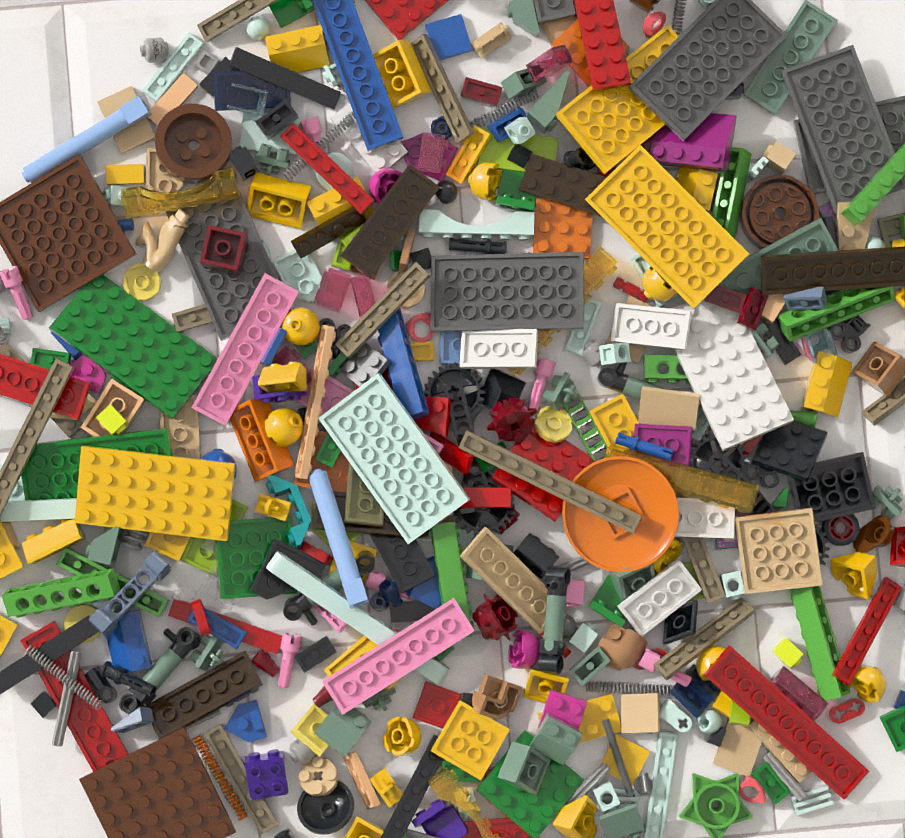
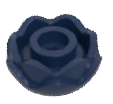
(436, 127)

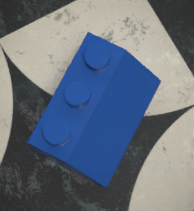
(129, 643)

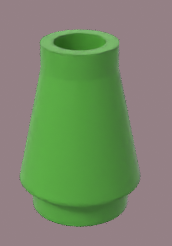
(805, 416)

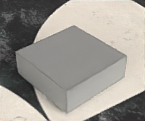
(206, 62)

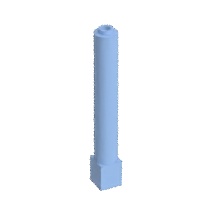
(127, 115)
(338, 539)

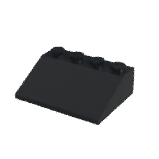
(834, 488)

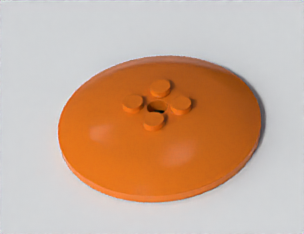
(636, 487)

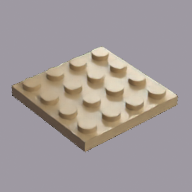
(778, 550)

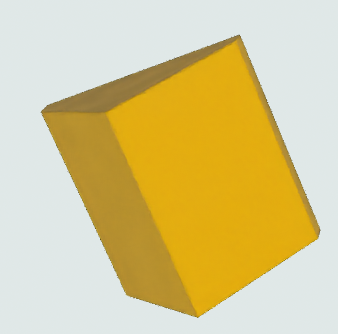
(540, 683)

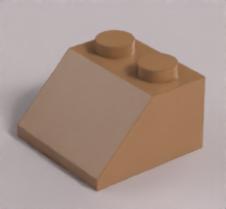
(880, 368)

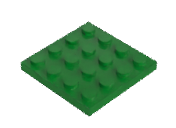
(244, 552)
(527, 810)

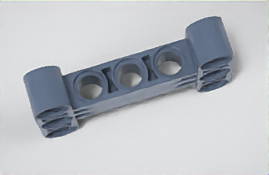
(156, 568)

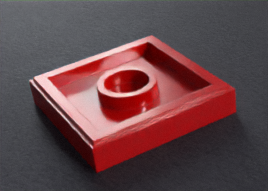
(436, 705)

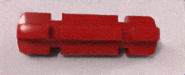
(630, 289)

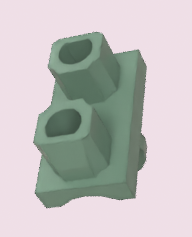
(264, 156)
(767, 346)
(563, 392)
(892, 508)
(211, 653)
(378, 699)

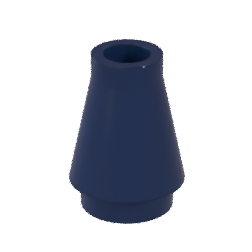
(390, 592)
(383, 607)

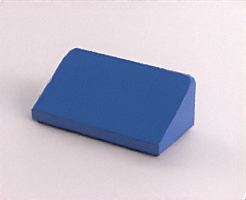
(497, 126)

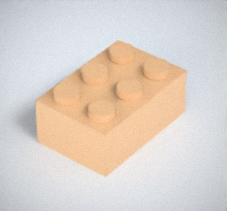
(124, 401)

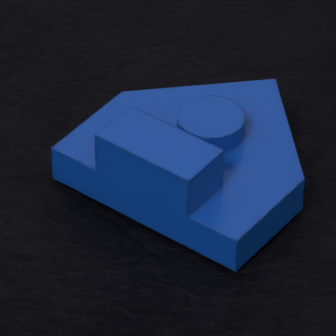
(247, 722)

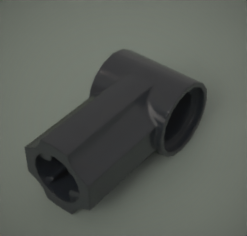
(100, 685)

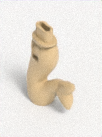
(158, 256)

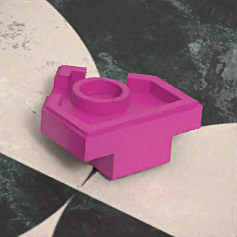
(89, 372)

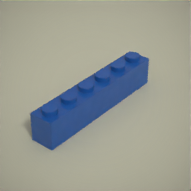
(403, 368)

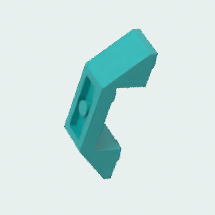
(280, 487)

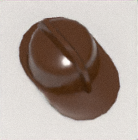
(874, 534)

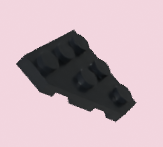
(268, 584)

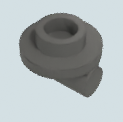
(643, 784)

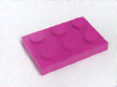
(564, 707)

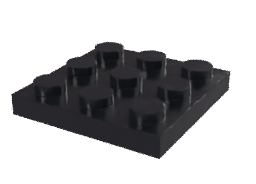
(791, 449)

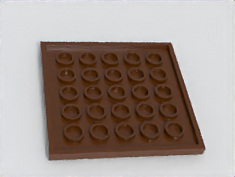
(61, 233)
(158, 793)

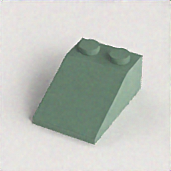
(543, 112)

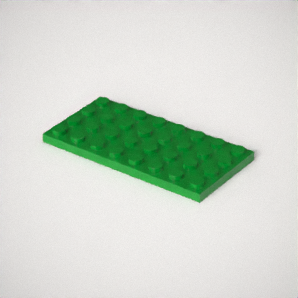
(134, 345)
(54, 465)

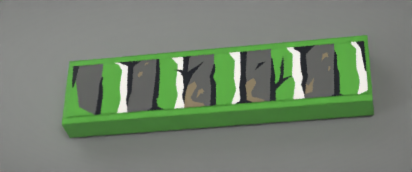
(586, 428)

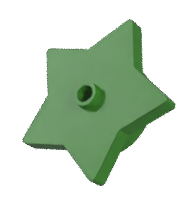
(730, 806)

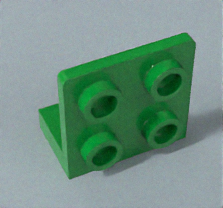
(290, 10)
(510, 195)
(606, 603)

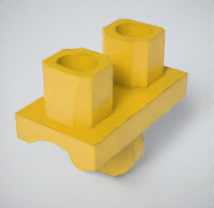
(273, 507)
(386, 787)

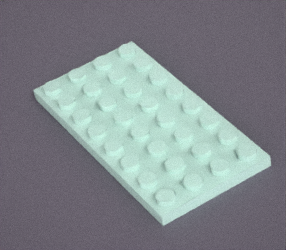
(394, 458)

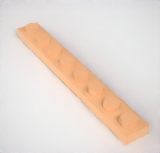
(316, 394)

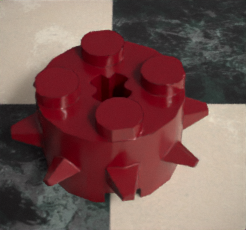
(512, 420)
(495, 618)

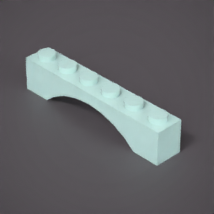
(516, 225)

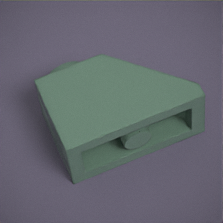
(524, 16)
(519, 83)
(589, 665)

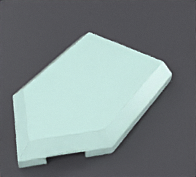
(299, 274)

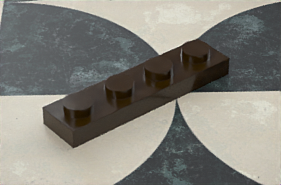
(328, 231)

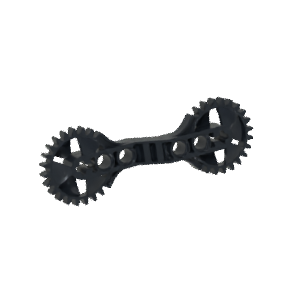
(467, 418)
(736, 461)

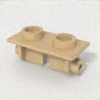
(491, 40)

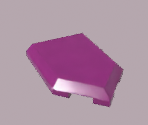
(413, 147)

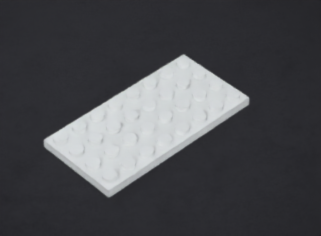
(730, 376)

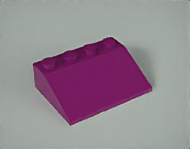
(703, 149)

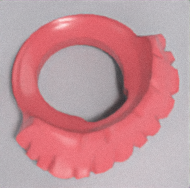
(649, 22)
(410, 325)
(750, 781)

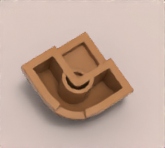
(622, 647)
(495, 697)

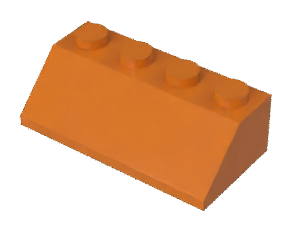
(259, 450)

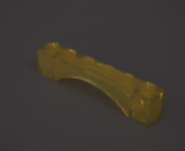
(142, 201)
(448, 789)

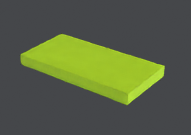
(499, 152)
(200, 557)

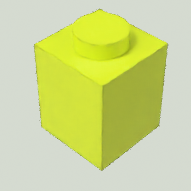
(112, 420)
(787, 653)

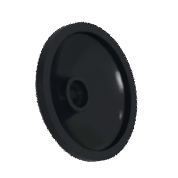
(313, 810)

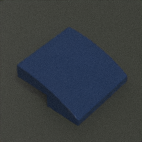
(697, 694)

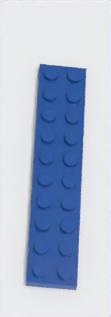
(358, 72)

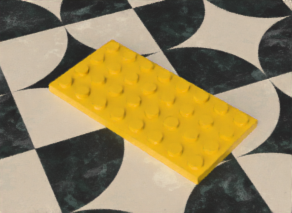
(615, 120)
(667, 226)
(154, 493)

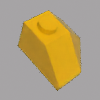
(856, 572)
(577, 819)

